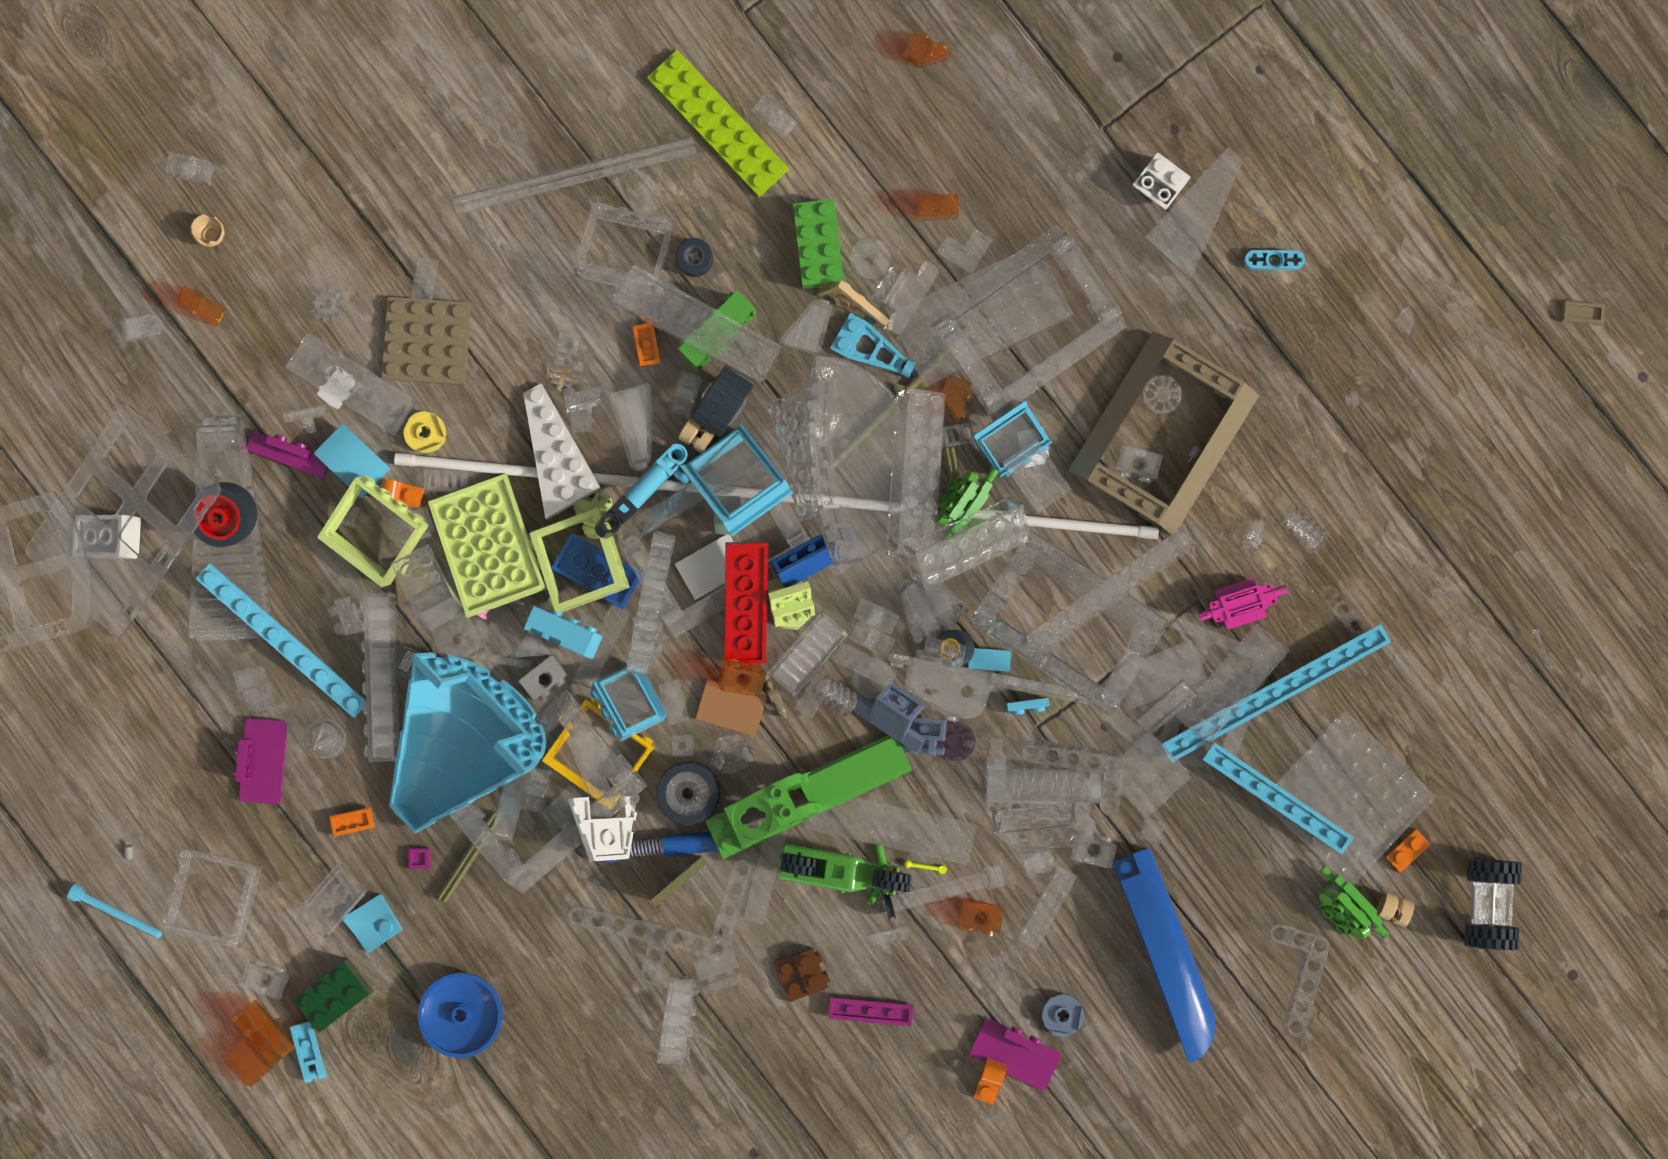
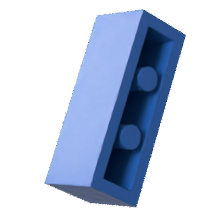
(802, 561)

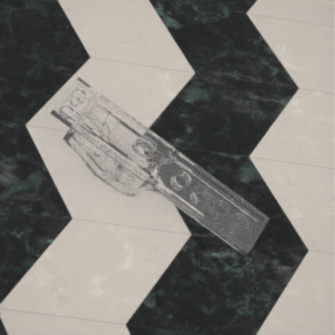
(948, 682)

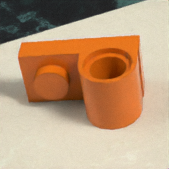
(408, 494)
(990, 1080)

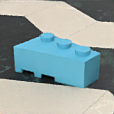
(564, 632)

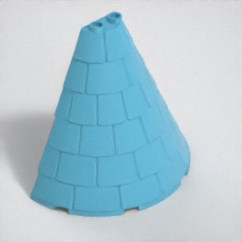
(459, 739)

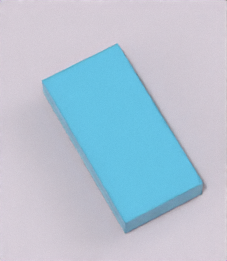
(990, 660)

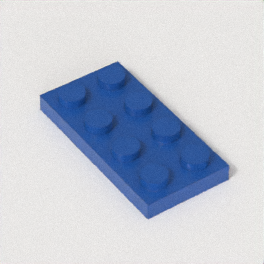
(589, 568)

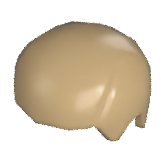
(207, 230)

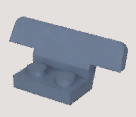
(893, 714)

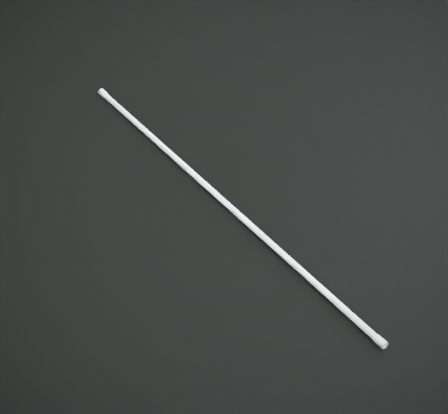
(413, 460)

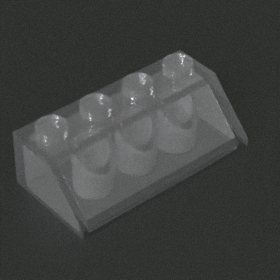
(677, 1019)

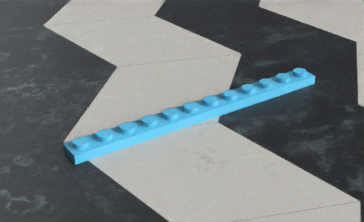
(1288, 686)

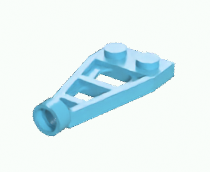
(851, 333)

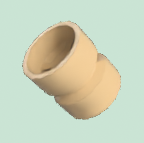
(690, 433)
(1398, 910)

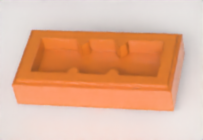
(352, 821)

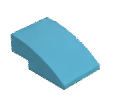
(350, 457)

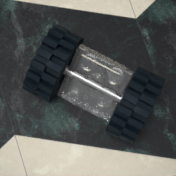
(1492, 904)

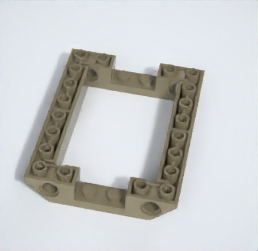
(1178, 357)

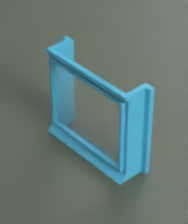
(737, 480)

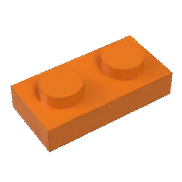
(646, 345)
(1407, 850)

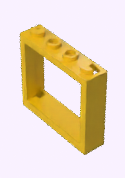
(574, 777)

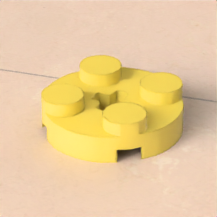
(414, 428)

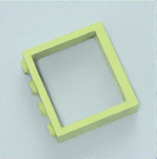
(350, 552)
(611, 553)

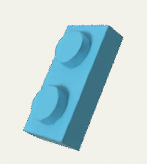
(1018, 707)

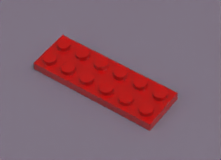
(745, 601)

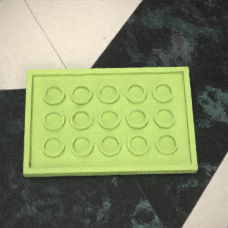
(486, 545)

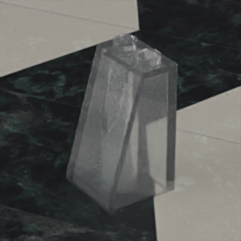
(635, 422)

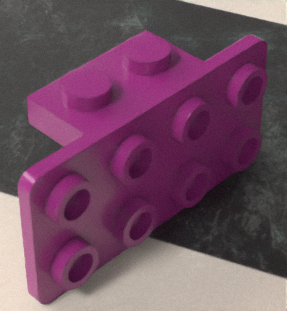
(261, 761)
(1024, 1055)

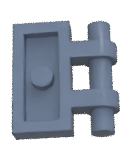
(931, 730)

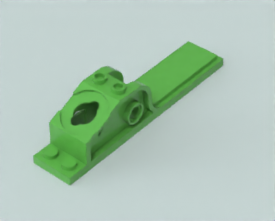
(822, 788)

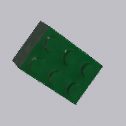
(333, 995)

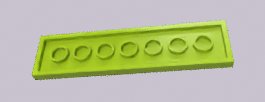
(718, 123)

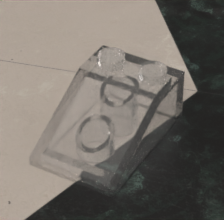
(1036, 476)

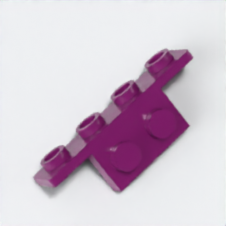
(286, 453)

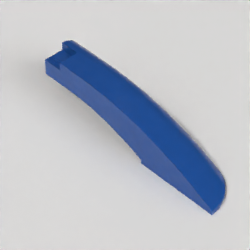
(1167, 952)

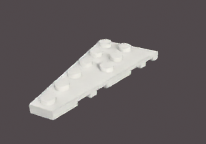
(559, 463)

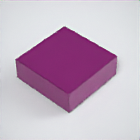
(418, 858)

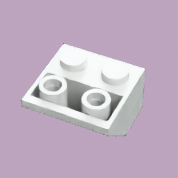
(1161, 181)

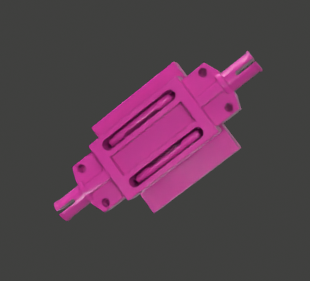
(1242, 603)

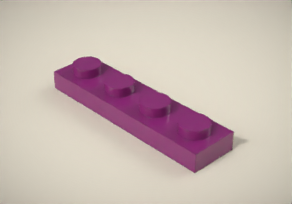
(871, 1011)

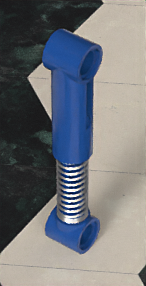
(674, 845)

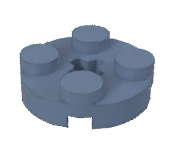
(1068, 1025)

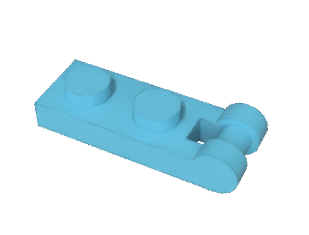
(308, 1051)

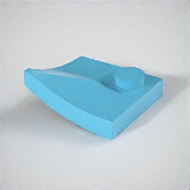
(373, 923)

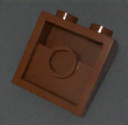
(802, 974)

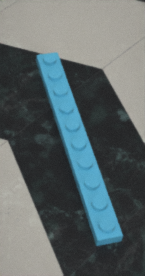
(281, 639)

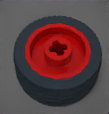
(229, 518)

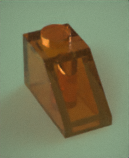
(200, 306)

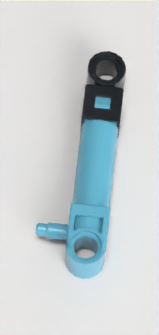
(642, 490)

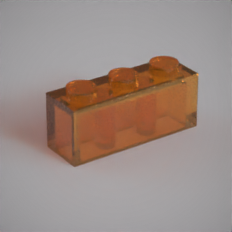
(262, 1033)

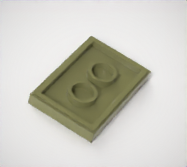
(678, 881)

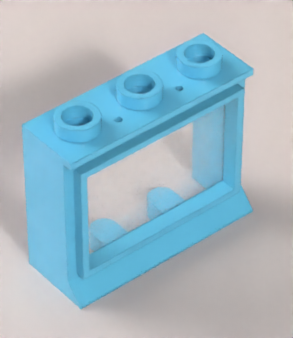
(1008, 435)
(627, 703)

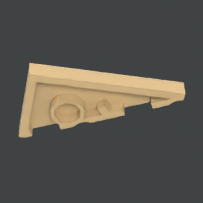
(852, 301)

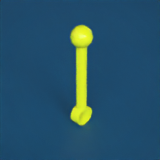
(942, 869)

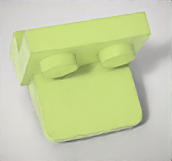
(791, 605)

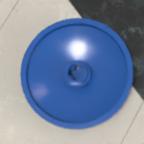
(460, 1015)

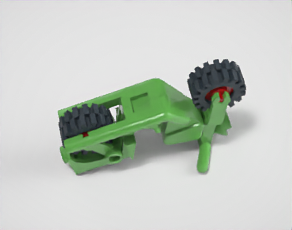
(842, 871)

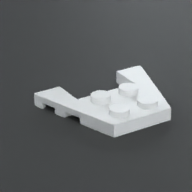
(605, 837)

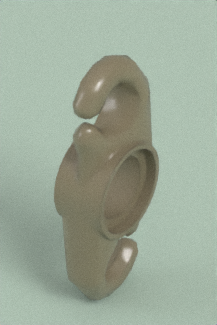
(775, 696)

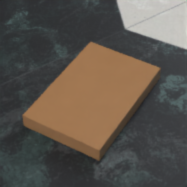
(731, 709)

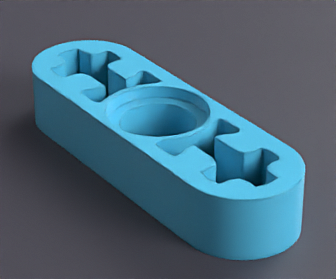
(1280, 253)

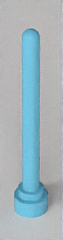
(78, 894)

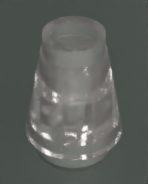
(1253, 535)

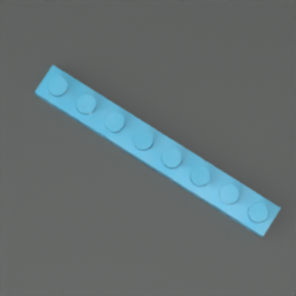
(1277, 798)

